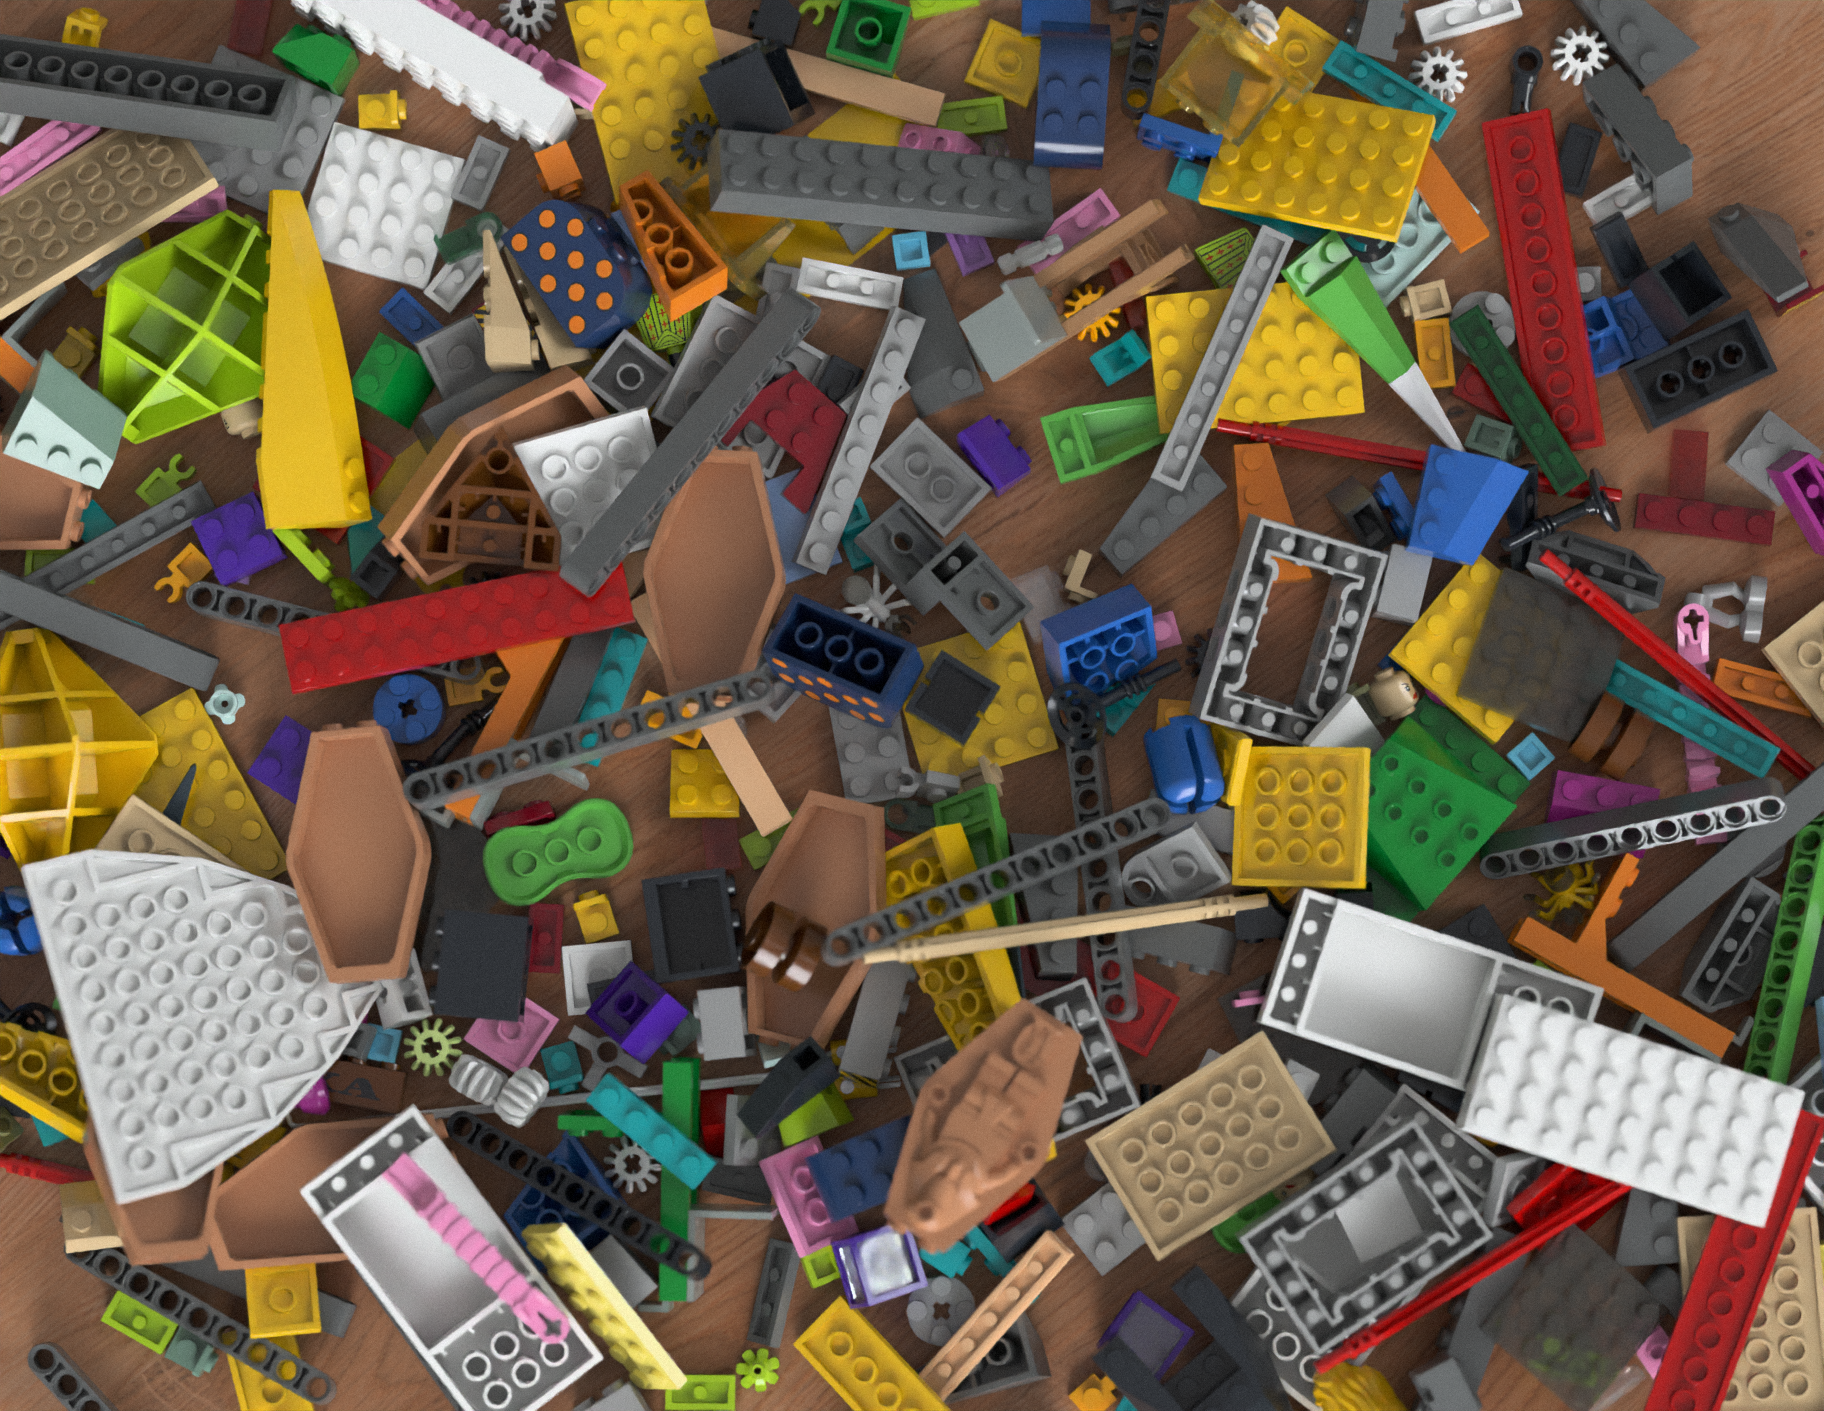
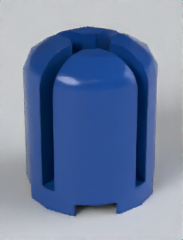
(1185, 765)
(22, 939)

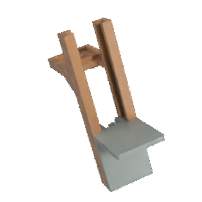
(1024, 321)

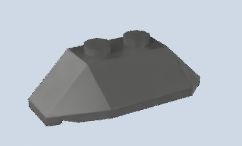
(1611, 567)
(1732, 948)

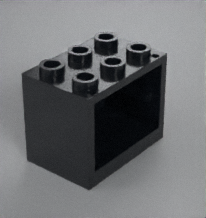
(757, 89)
(693, 925)
(482, 965)

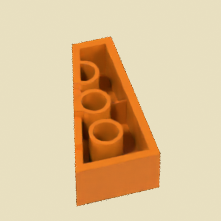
(673, 250)
(1262, 494)

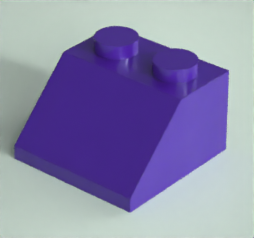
(993, 454)
(637, 1012)

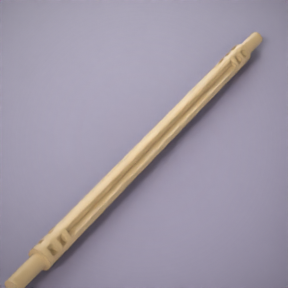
(1065, 928)

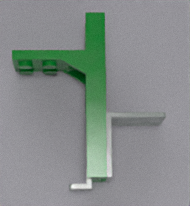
(679, 1202)

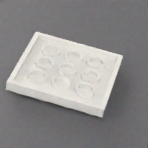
(382, 205)
(586, 469)

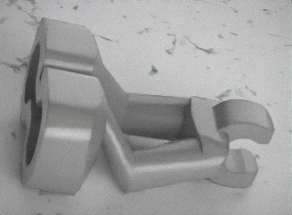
(1753, 600)

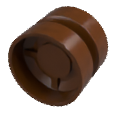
(1620, 741)
(783, 946)

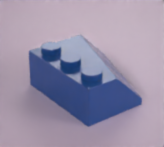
(1460, 503)
(1099, 641)
(536, 1208)

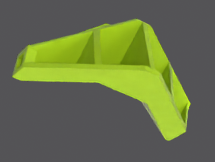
(186, 326)

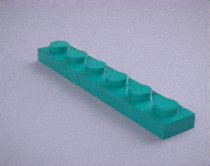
(1188, 181)
(1692, 719)

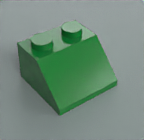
(392, 381)

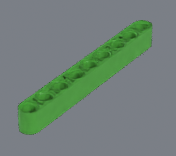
(1784, 960)

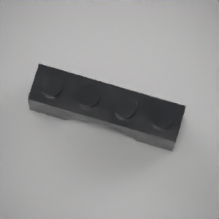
(777, 21)
(1272, 921)

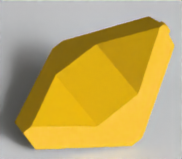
(65, 749)

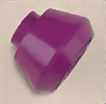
(316, 1100)

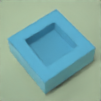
(911, 250)
(1530, 756)
(385, 1044)

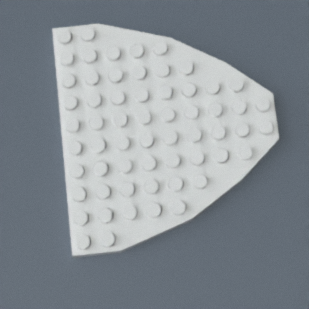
(186, 1006)

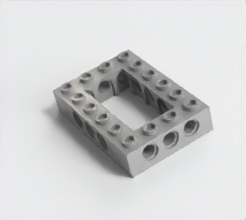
(1334, 645)
(1072, 1003)
(1362, 1299)

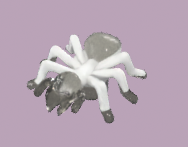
(872, 604)

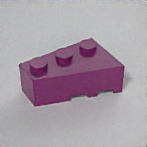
(1801, 485)

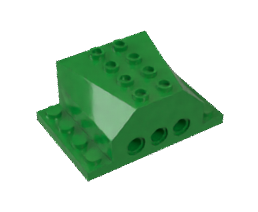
(1431, 807)

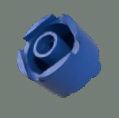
(404, 690)

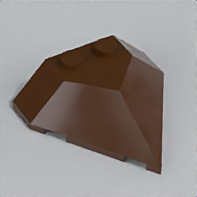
(493, 515)

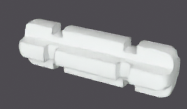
(1030, 254)

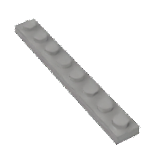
(1222, 358)
(858, 440)

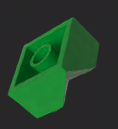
(869, 35)
(318, 57)

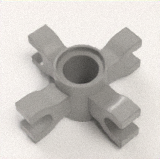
(600, 1066)

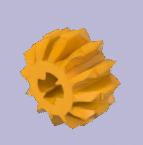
(1083, 301)

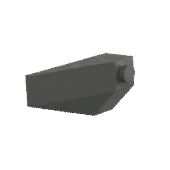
(1761, 248)
(941, 363)
(1010, 1363)

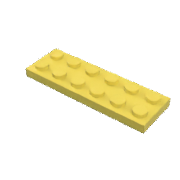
(603, 1306)

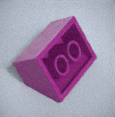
(1582, 795)

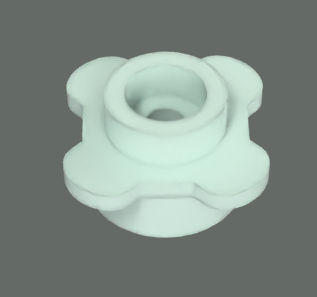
(215, 706)

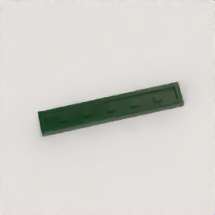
(1518, 400)

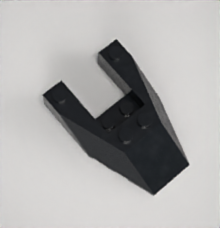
(1225, 1376)

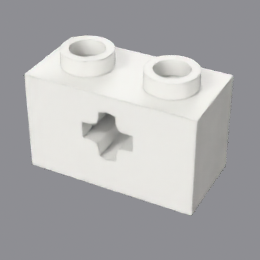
(404, 999)

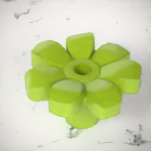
(347, 594)
(758, 1361)

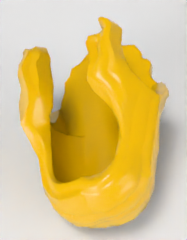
(1354, 1389)

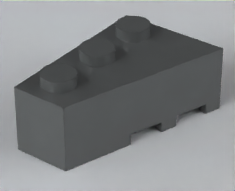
(1188, 943)
(1646, 1230)

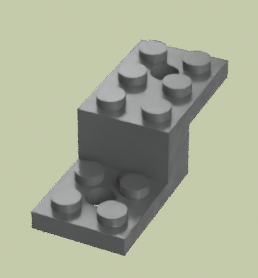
(943, 573)

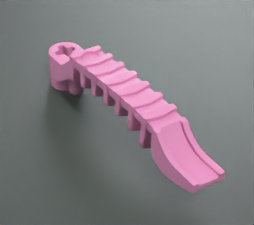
(559, 74)
(1699, 761)
(430, 1203)

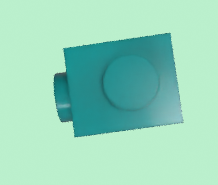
(1121, 358)

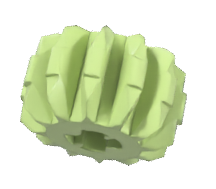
(437, 1036)

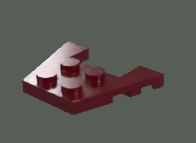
(800, 423)

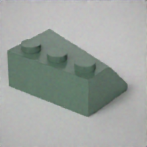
(64, 425)

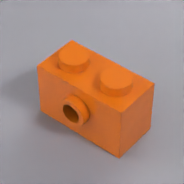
(559, 173)

